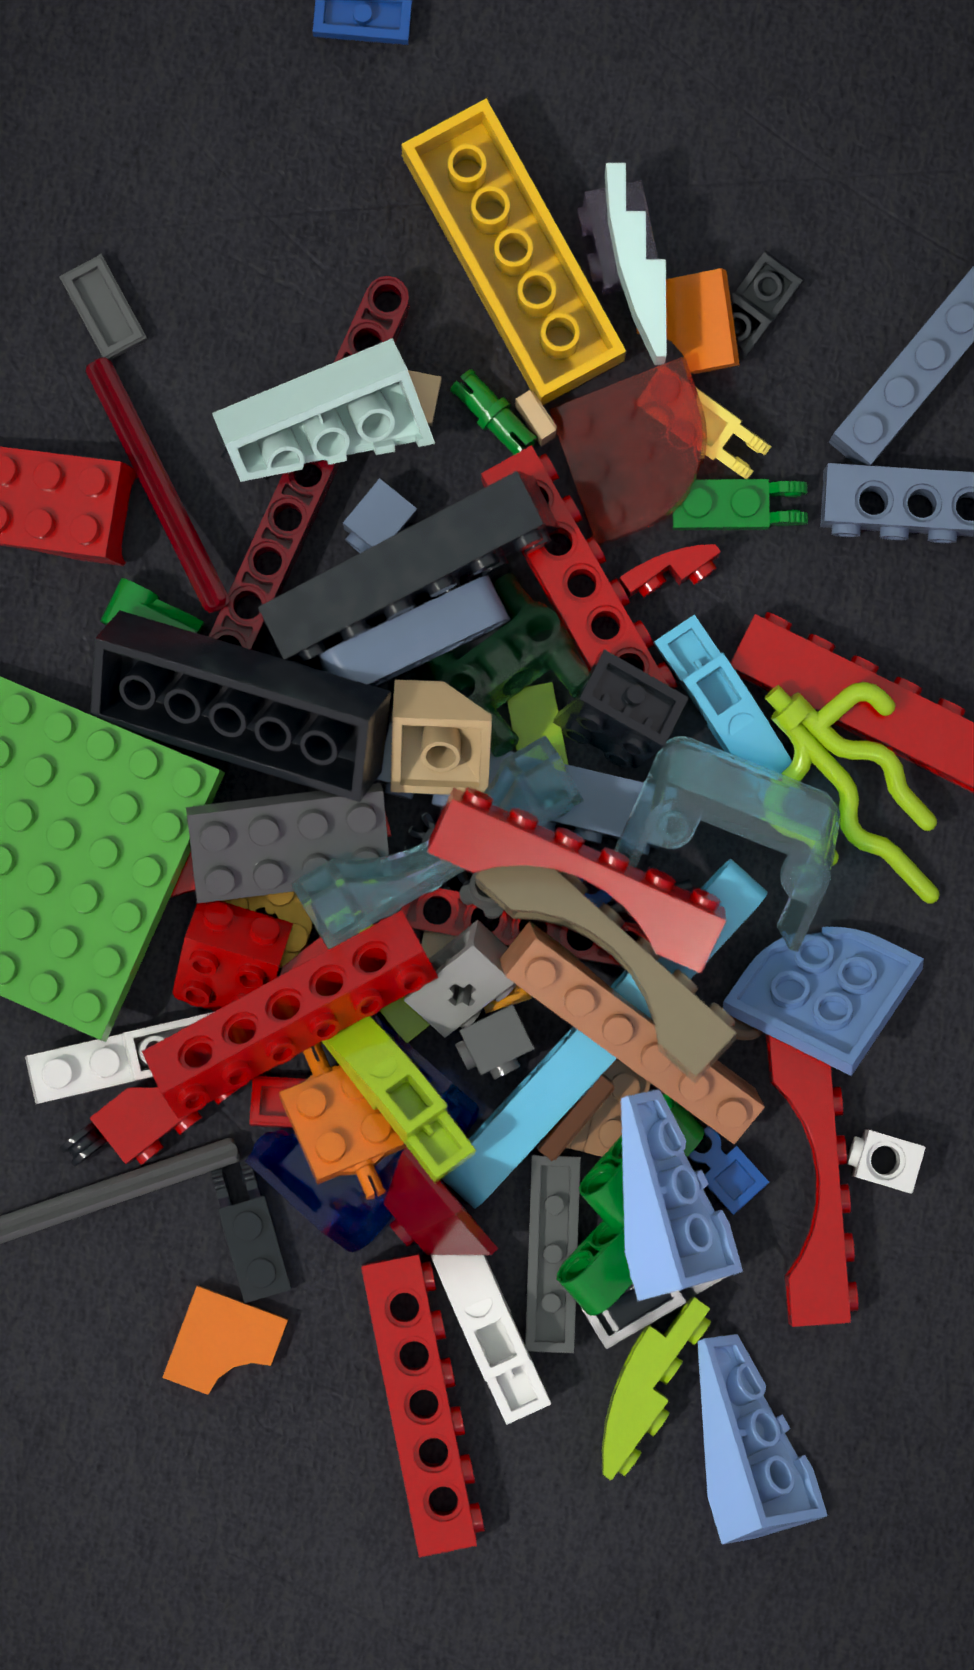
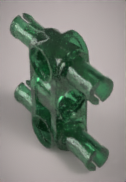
(512, 659)

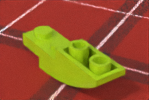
(401, 1095)
(635, 1402)

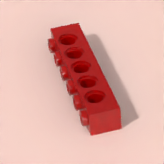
(582, 559)
(289, 1015)
(433, 1529)

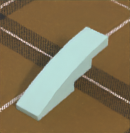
(640, 277)

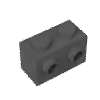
(494, 1043)

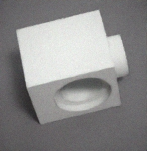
(907, 1160)

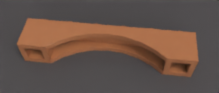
(603, 1015)

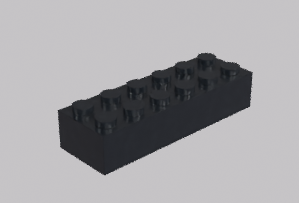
(410, 567)
(240, 705)

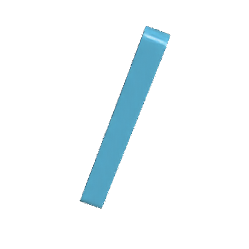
(575, 1064)

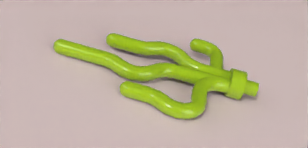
(812, 733)

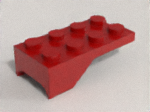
(64, 504)

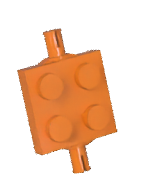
(338, 1125)

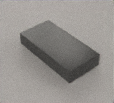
(103, 308)

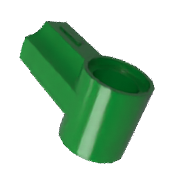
(144, 603)

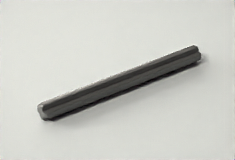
(118, 1189)

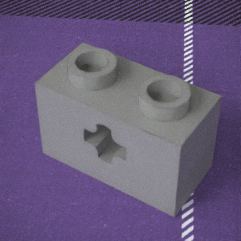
(466, 980)

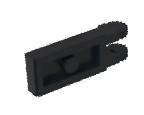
(251, 1238)

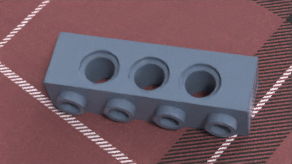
(895, 485)

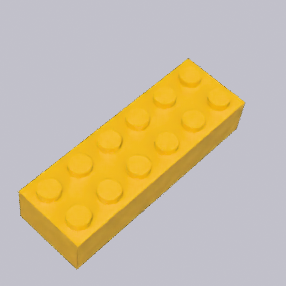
(513, 252)

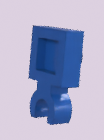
(730, 1176)

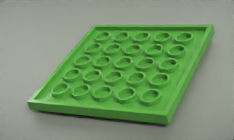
(85, 854)

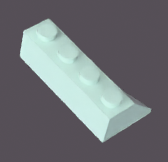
(325, 415)

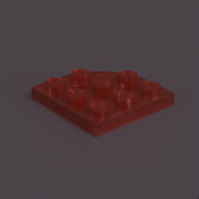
(634, 448)

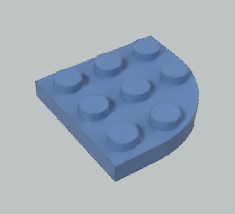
(827, 995)

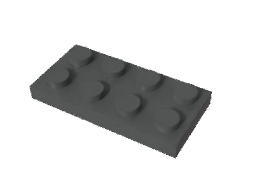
(274, 840)

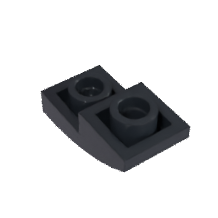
(761, 300)

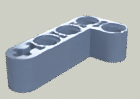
(417, 635)

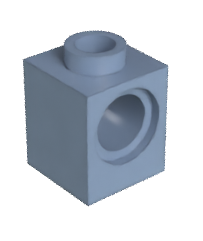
(378, 517)

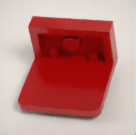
(228, 954)

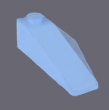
(668, 1219)
(750, 1465)

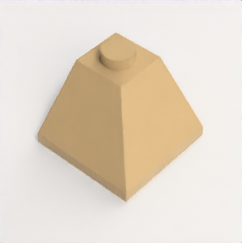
(438, 739)

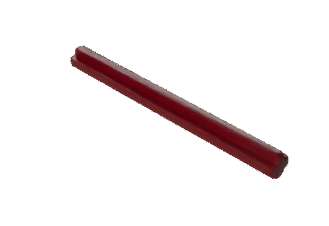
(157, 485)

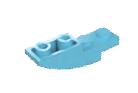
(721, 696)

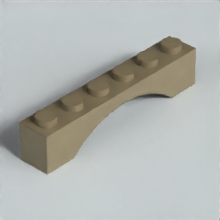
(684, 1026)

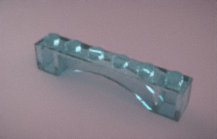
(354, 894)

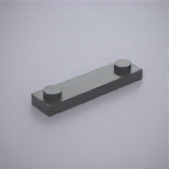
(551, 1241)

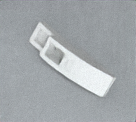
(97, 1063)
(492, 1334)

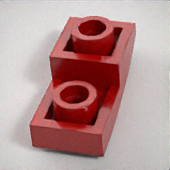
(683, 564)

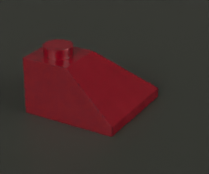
(432, 1214)

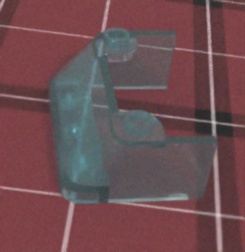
(713, 786)

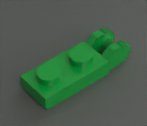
(737, 505)

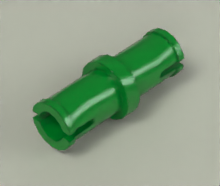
(493, 412)

